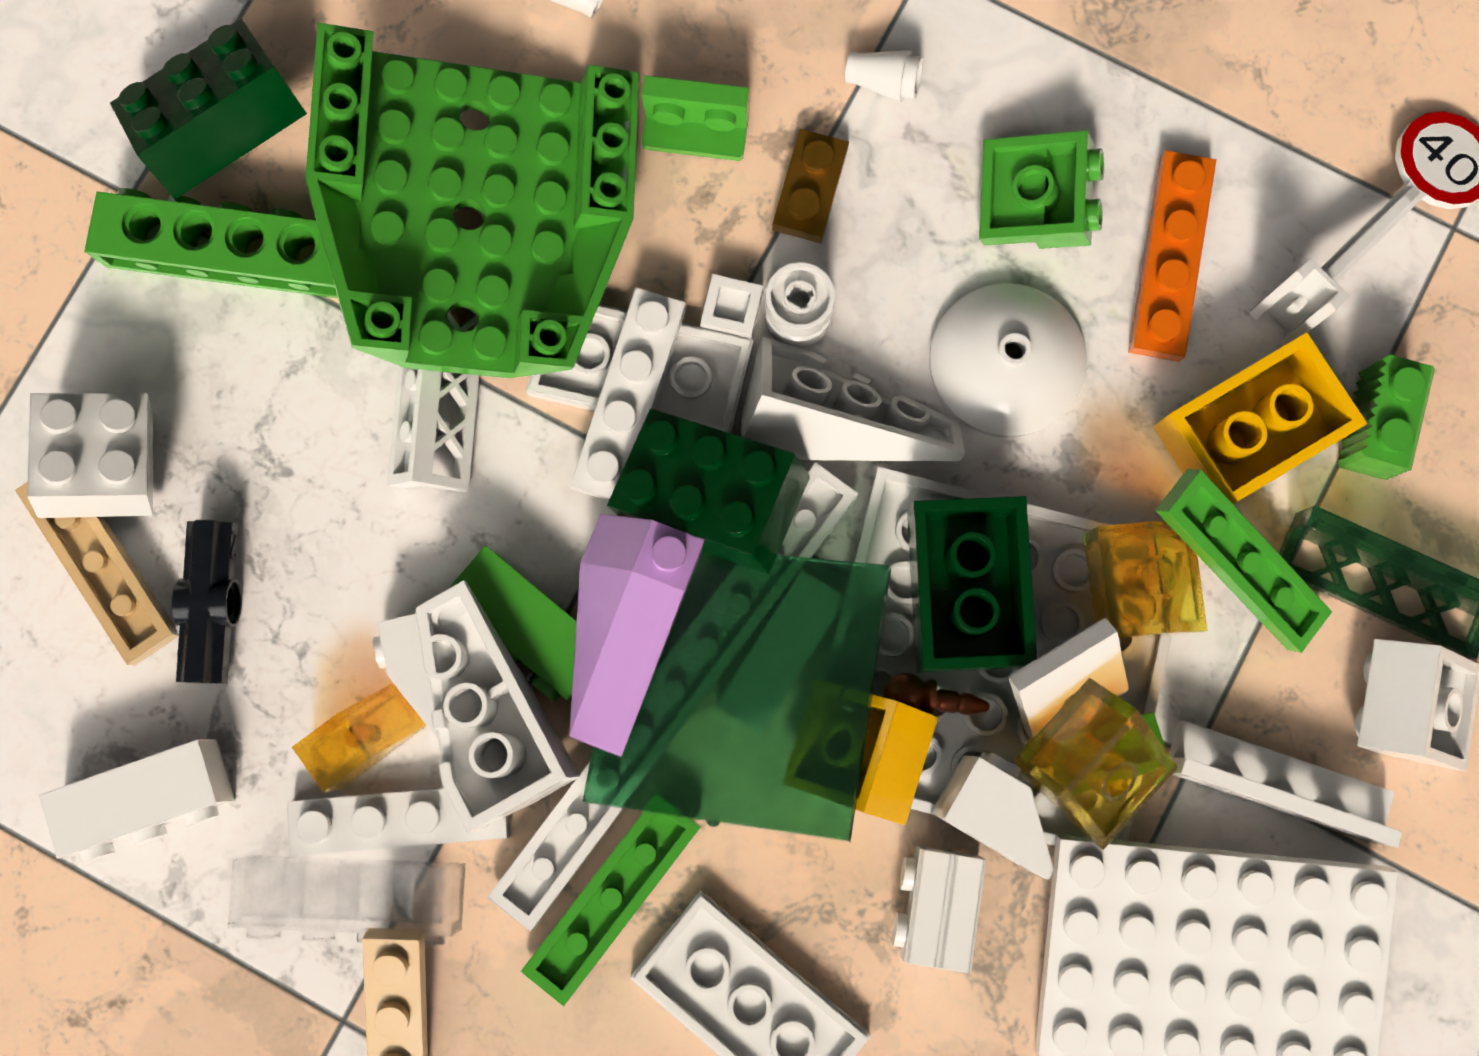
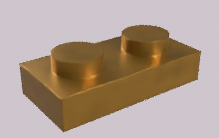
(810, 186)

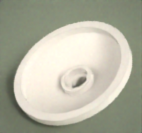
(989, 387)

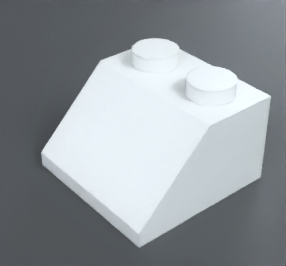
(1418, 703)
(996, 810)

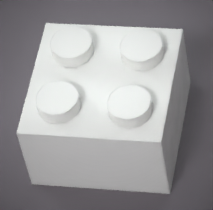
(90, 455)

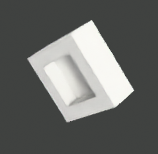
(731, 306)

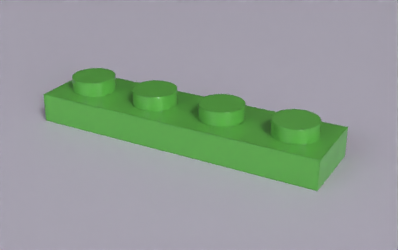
(1243, 560)
(608, 903)

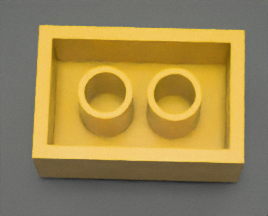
(1262, 420)

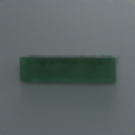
(1388, 559)

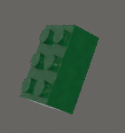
(206, 108)
(712, 487)
(971, 584)

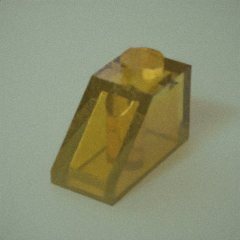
(358, 738)

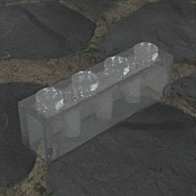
(345, 896)

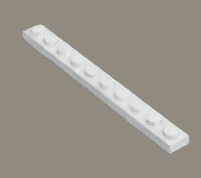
(577, 827)

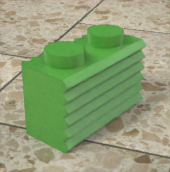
(1393, 403)

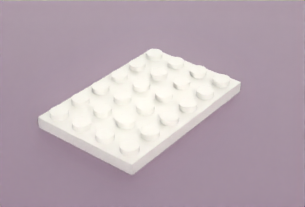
(1212, 953)

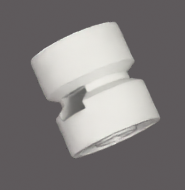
(799, 304)

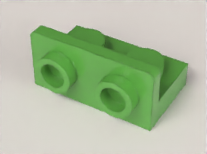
(695, 118)

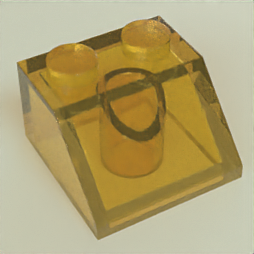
(1144, 580)
(1096, 762)

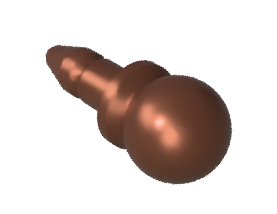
(924, 696)

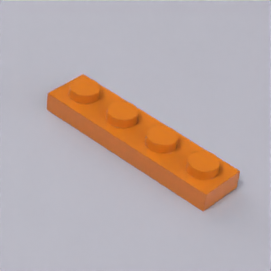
(1172, 256)

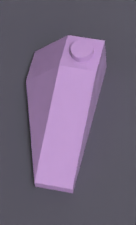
(625, 612)

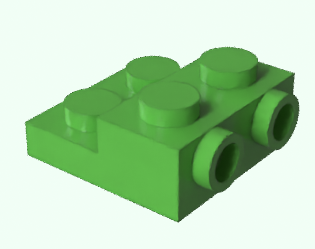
(1041, 190)

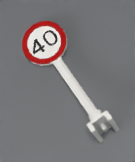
(1438, 165)

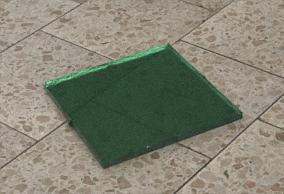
(757, 700)

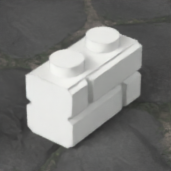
(940, 908)

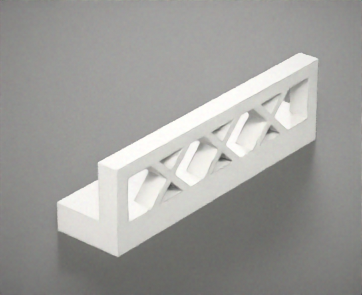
(418, 421)
(1283, 783)

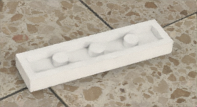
(628, 390)
(380, 822)

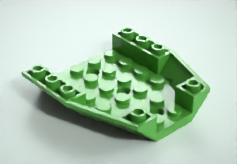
(399, 162)

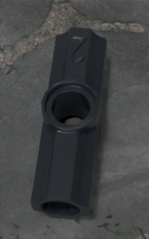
(207, 602)

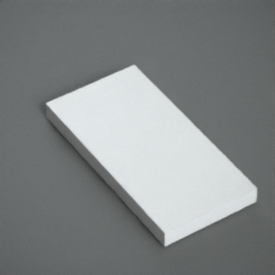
(699, 383)
(741, 991)

